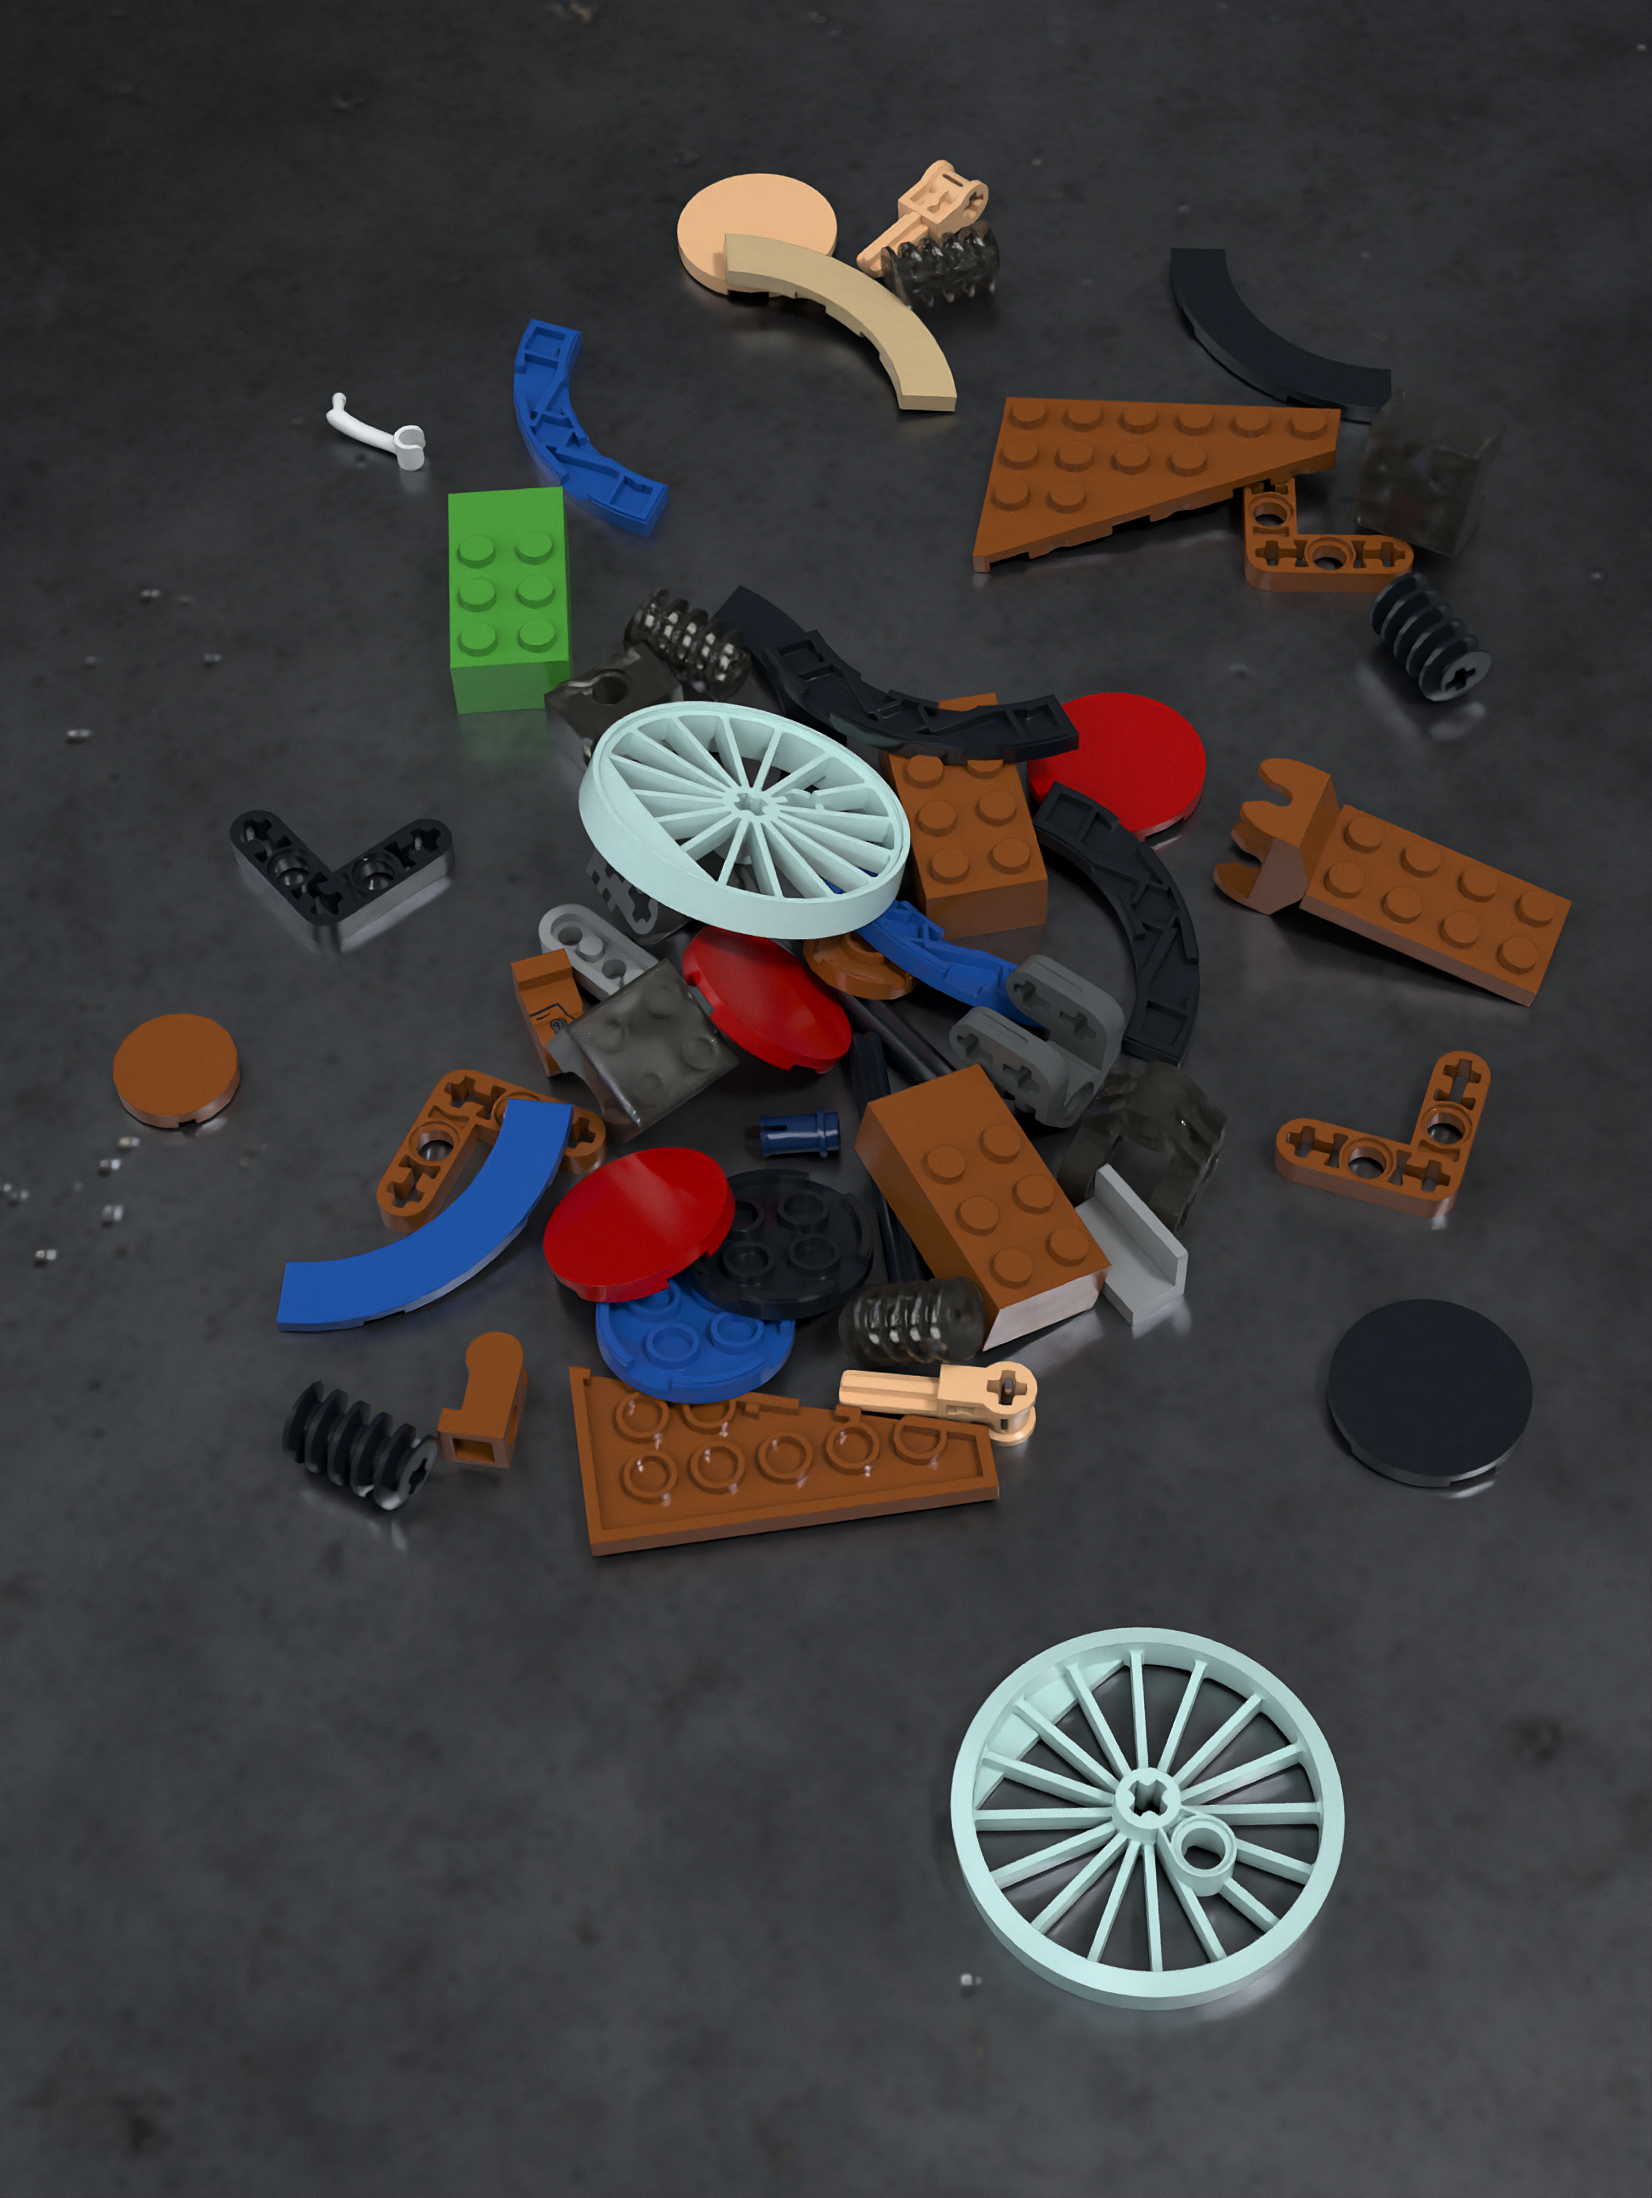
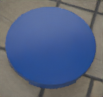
(689, 1348)

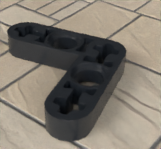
(343, 888)

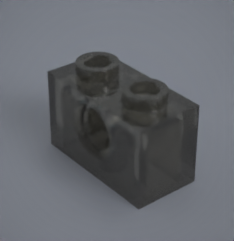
(591, 703)

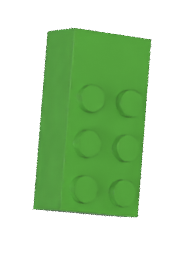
(508, 598)

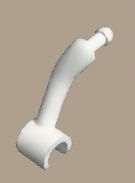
(405, 443)

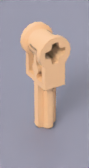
(929, 210)
(959, 1395)

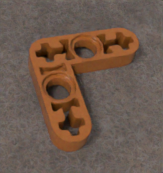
(1286, 546)
(464, 1129)
(1419, 1160)

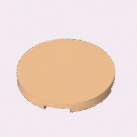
(754, 206)

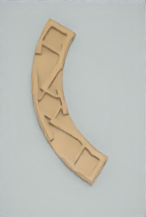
(858, 302)

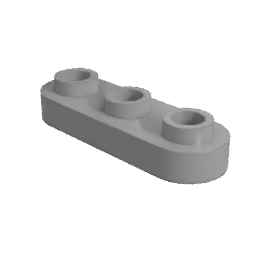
(600, 949)

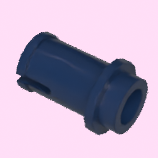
(801, 1133)

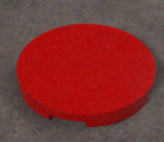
(1130, 759)
(767, 999)
(638, 1223)

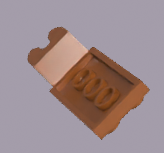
(1391, 885)

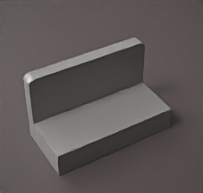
(1143, 1253)

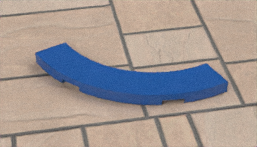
(561, 444)
(958, 971)
(446, 1249)

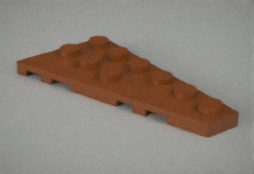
(758, 1465)

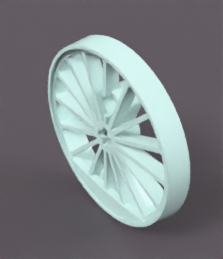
(743, 824)
(1029, 1707)

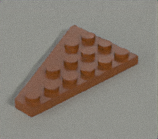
(1085, 465)

